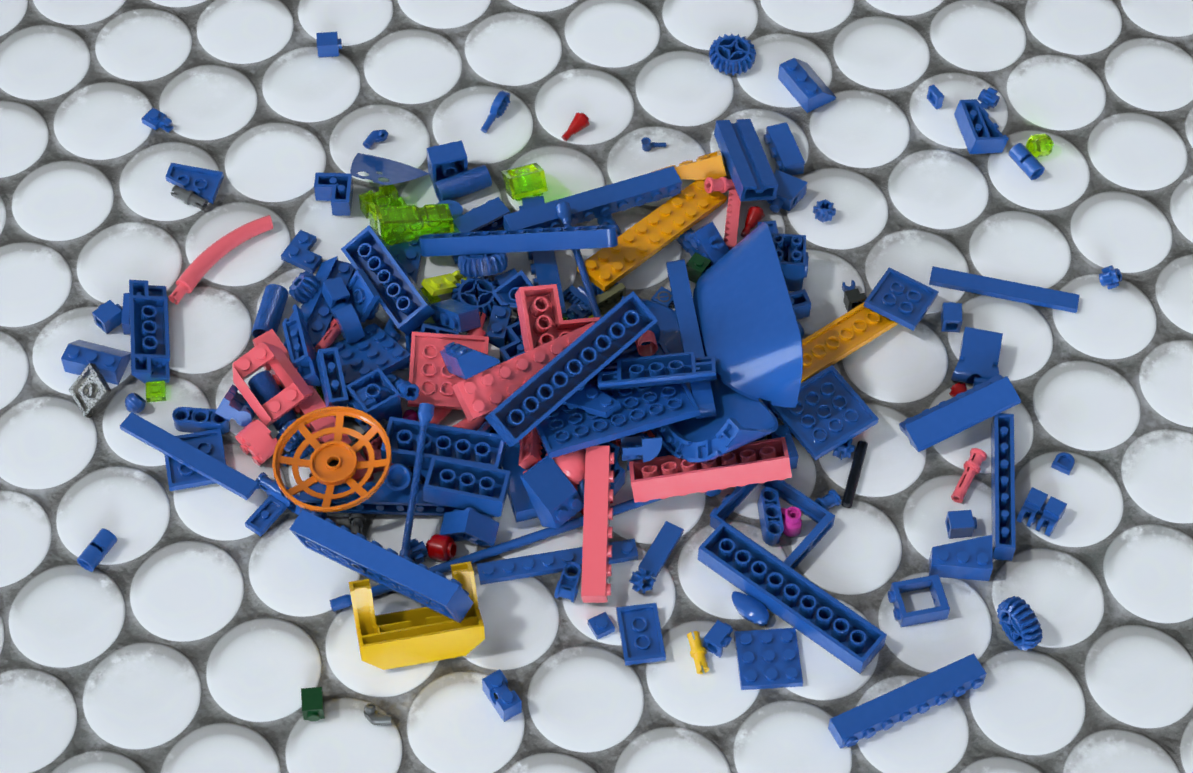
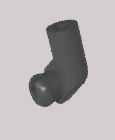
(374, 717)

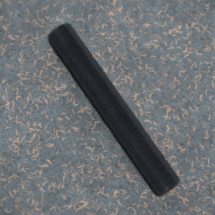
(854, 474)

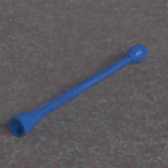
(564, 213)
(425, 415)

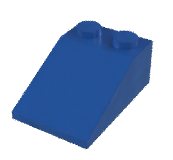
(551, 493)

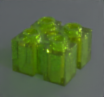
(385, 197)

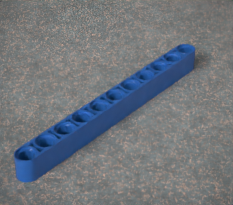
(518, 240)
(689, 331)

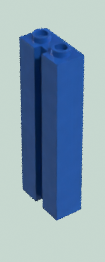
(745, 160)

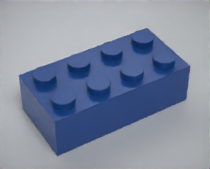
(466, 485)

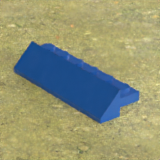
(316, 310)
(149, 331)
(657, 371)
(960, 412)

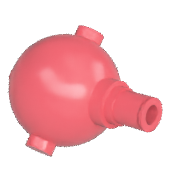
(572, 466)

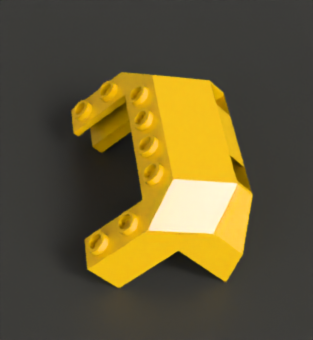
(417, 633)

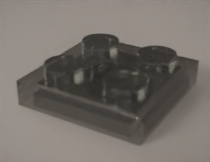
(90, 390)

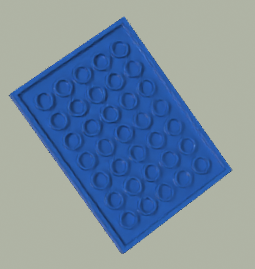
(640, 411)

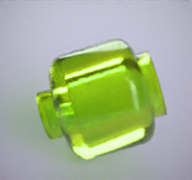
(1040, 145)

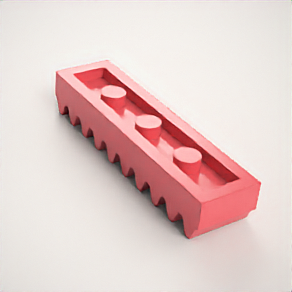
(732, 219)
(530, 450)

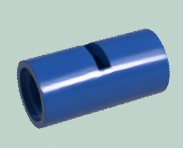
(1026, 161)
(97, 550)

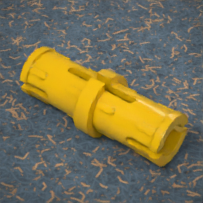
(698, 652)

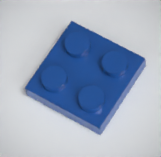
(362, 294)

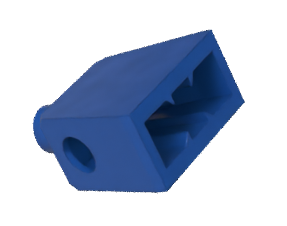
(789, 192)

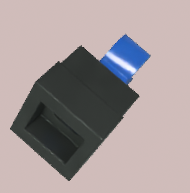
(852, 296)

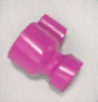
(791, 521)

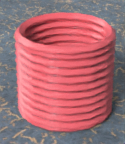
(649, 349)

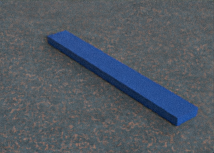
(1004, 289)
(189, 456)

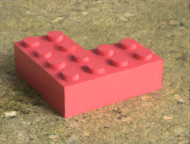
(542, 316)

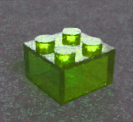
(524, 181)

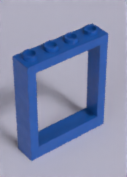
(793, 497)

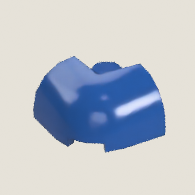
(640, 447)

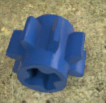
(988, 98)
(824, 210)
(1110, 277)
(577, 312)
(844, 450)
(417, 551)
(642, 580)

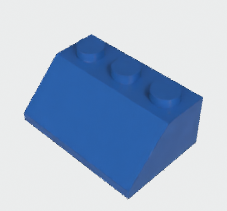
(804, 84)
(109, 360)
(466, 361)

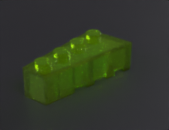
(408, 224)

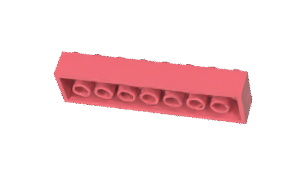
(491, 387)
(746, 465)

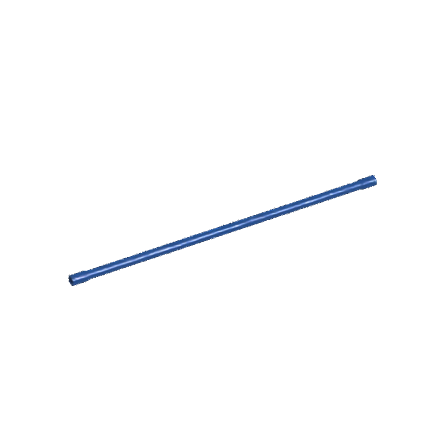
(345, 600)

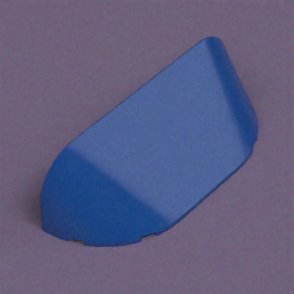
(751, 321)
(736, 418)

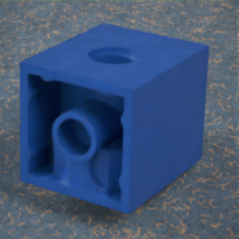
(792, 258)
(374, 396)

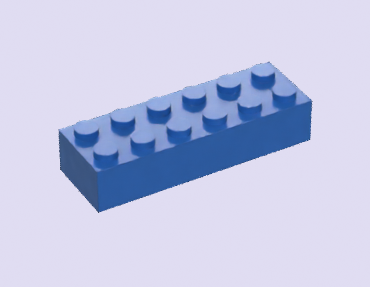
(396, 288)
(444, 442)

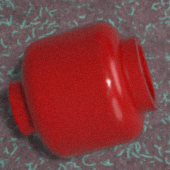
(441, 547)

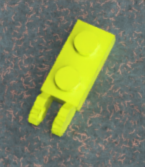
(442, 284)

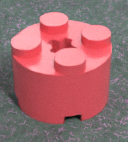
(257, 440)

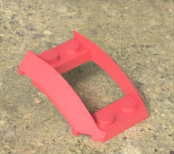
(283, 401)

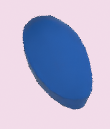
(750, 608)

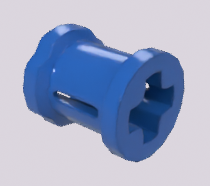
(829, 500)

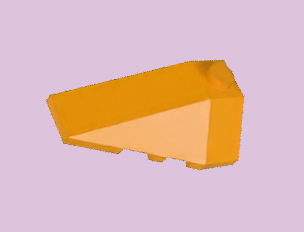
(705, 166)

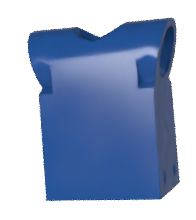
(978, 355)

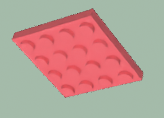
(430, 371)

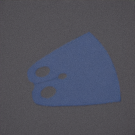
(390, 169)

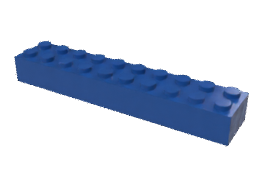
(571, 369)
(382, 565)
(792, 597)

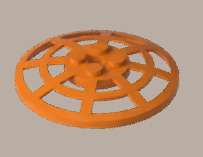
(330, 451)

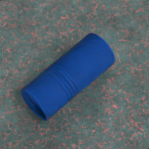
(458, 185)
(270, 309)
(266, 388)

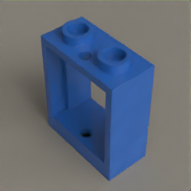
(938, 595)

